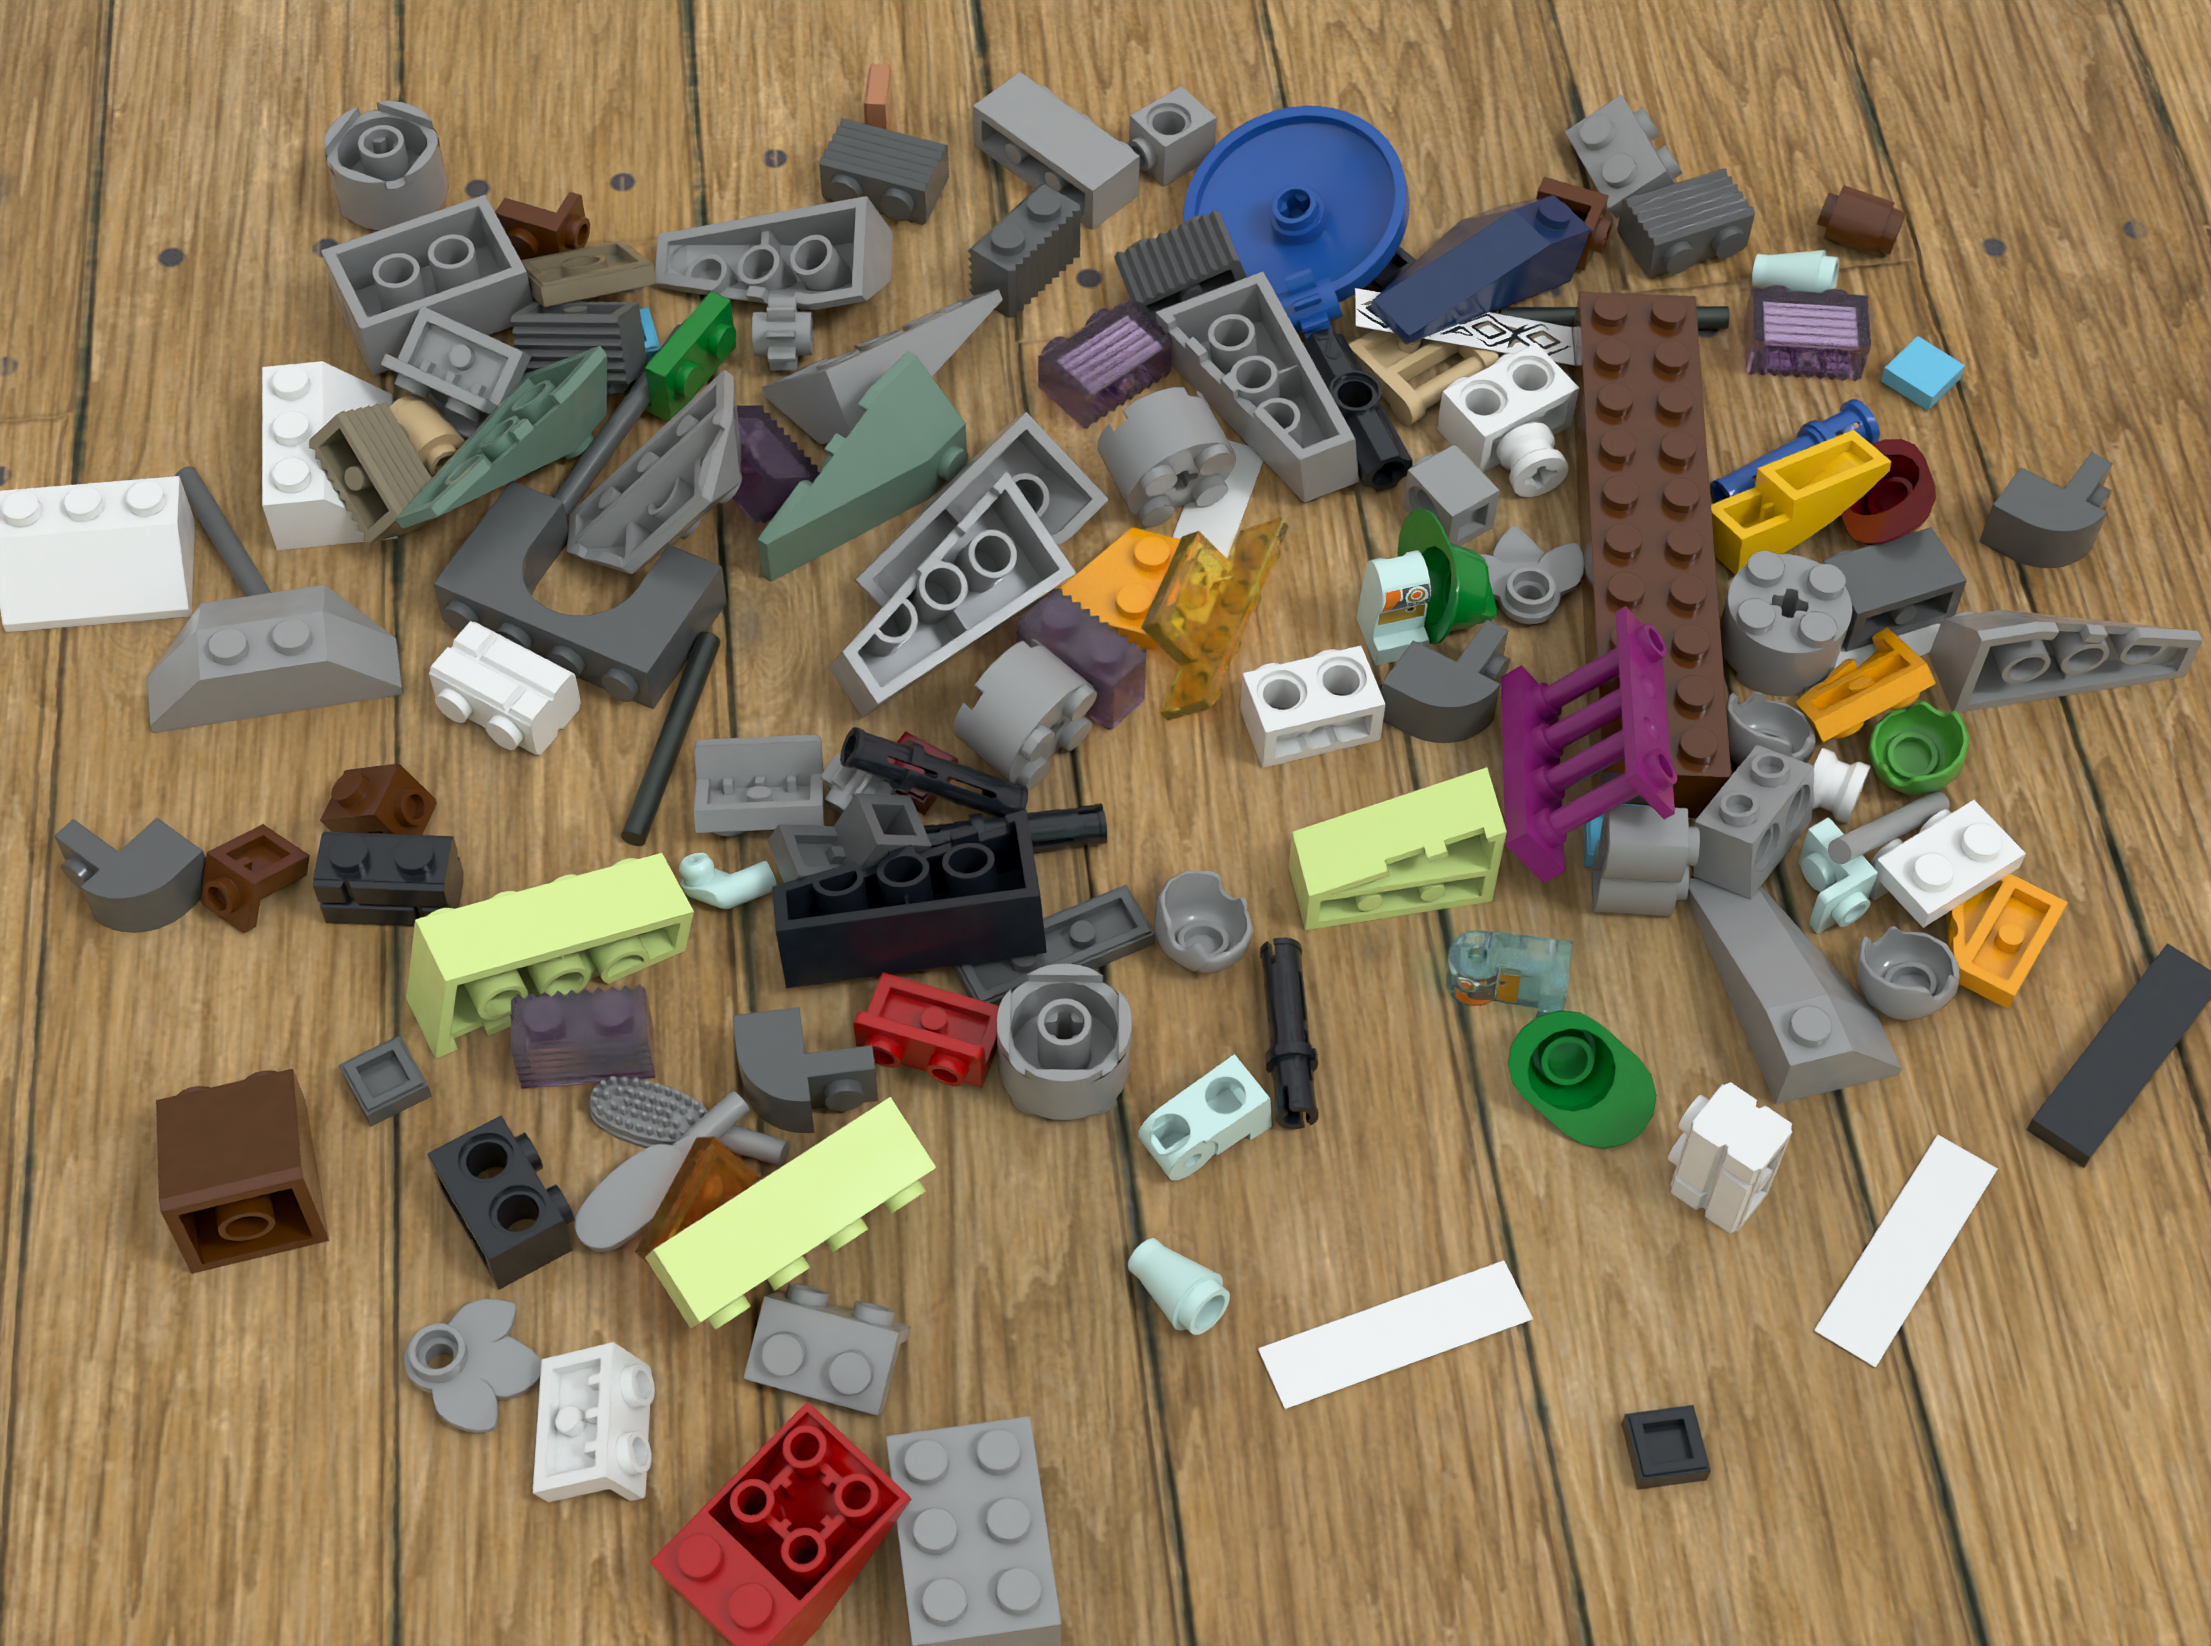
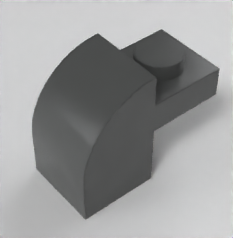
(2049, 524)
(1443, 697)
(861, 835)
(139, 886)
(786, 1082)

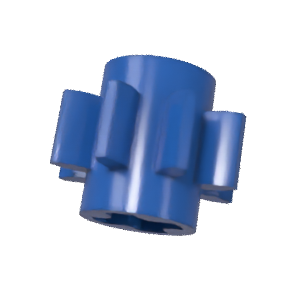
(1309, 302)

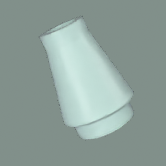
(1797, 271)
(1183, 1289)

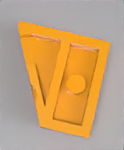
(1124, 582)
(1855, 694)
(2001, 936)

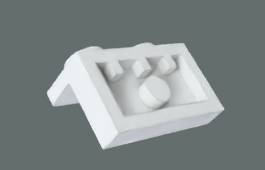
(593, 1424)

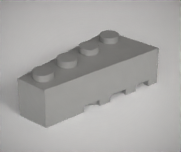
(1263, 383)
(966, 589)

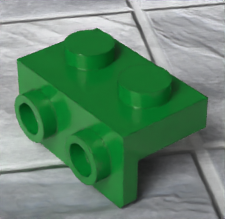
(690, 357)

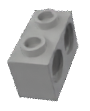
(1754, 821)

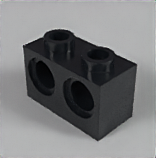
(493, 1204)

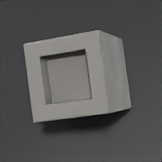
(1172, 135)
(1454, 492)

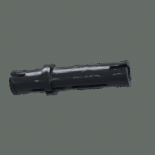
(870, 755)
(1048, 828)
(1290, 1051)

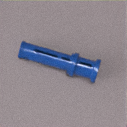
(1808, 436)

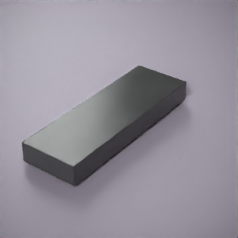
(1081, 935)

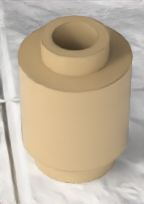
(428, 431)

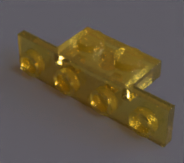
(1206, 609)

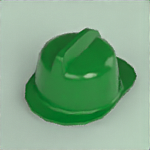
(1457, 577)
(1582, 1079)

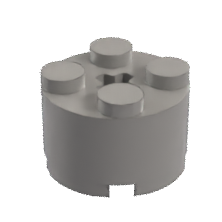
(386, 165)
(1167, 455)
(1784, 622)
(1026, 713)
(1064, 1043)

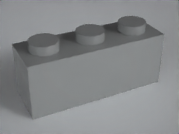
(1056, 146)

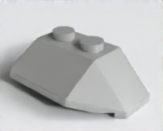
(663, 485)
(271, 659)

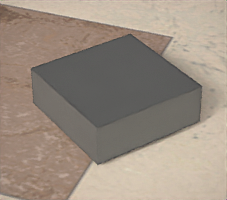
(385, 1080)

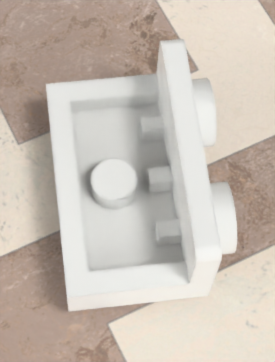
(1945, 862)

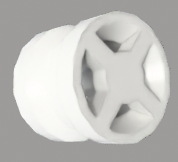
(1532, 460)
(1837, 784)

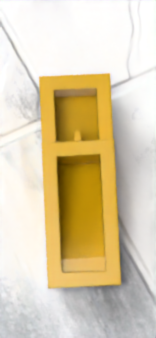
(1795, 498)

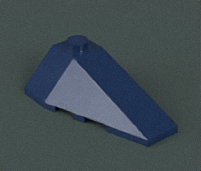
(1484, 267)

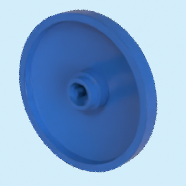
(1306, 194)

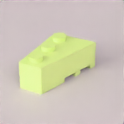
(1401, 855)

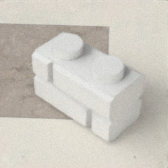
(504, 689)
(1727, 1155)

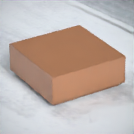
(878, 96)

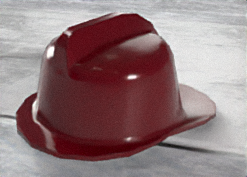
(1897, 501)

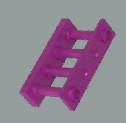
(1536, 740)

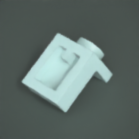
(1842, 886)

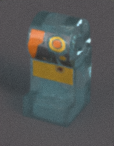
(1509, 970)

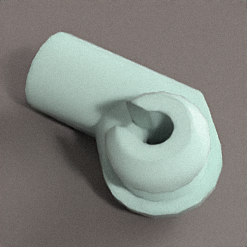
(720, 888)

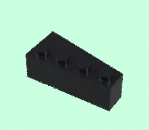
(914, 909)

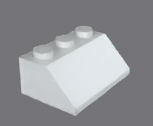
(295, 490)
(95, 554)

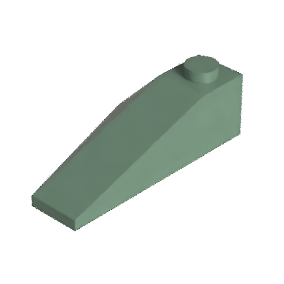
(534, 425)
(886, 465)

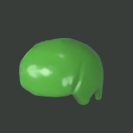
(1918, 749)

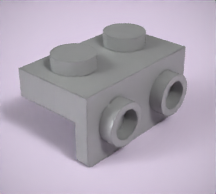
(1620, 152)
(458, 363)
(758, 783)
(826, 1348)

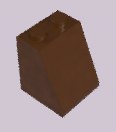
(239, 1171)

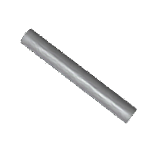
(1886, 828)

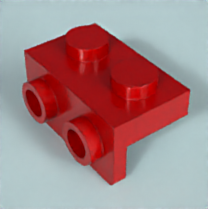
(929, 1031)

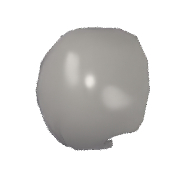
(1768, 725)
(1201, 922)
(1907, 974)

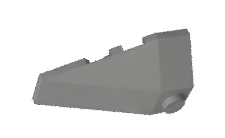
(812, 253)
(827, 393)
(1040, 468)
(2035, 656)
(1792, 1003)

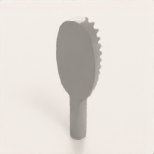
(657, 1114)
(633, 1191)

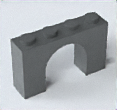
(625, 650)

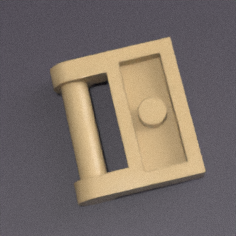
(1395, 363)

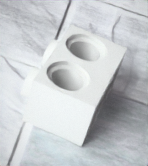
(1504, 396)
(1314, 716)

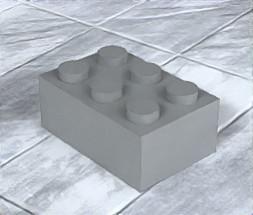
(444, 261)
(975, 1537)

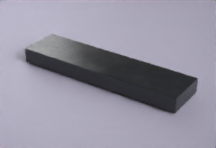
(2124, 1056)

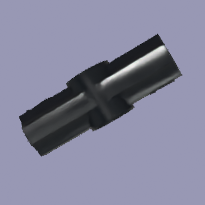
(1379, 450)

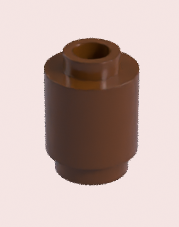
(1861, 221)

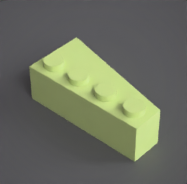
(540, 941)
(789, 1214)

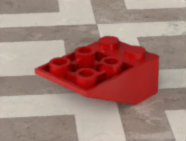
(783, 1536)

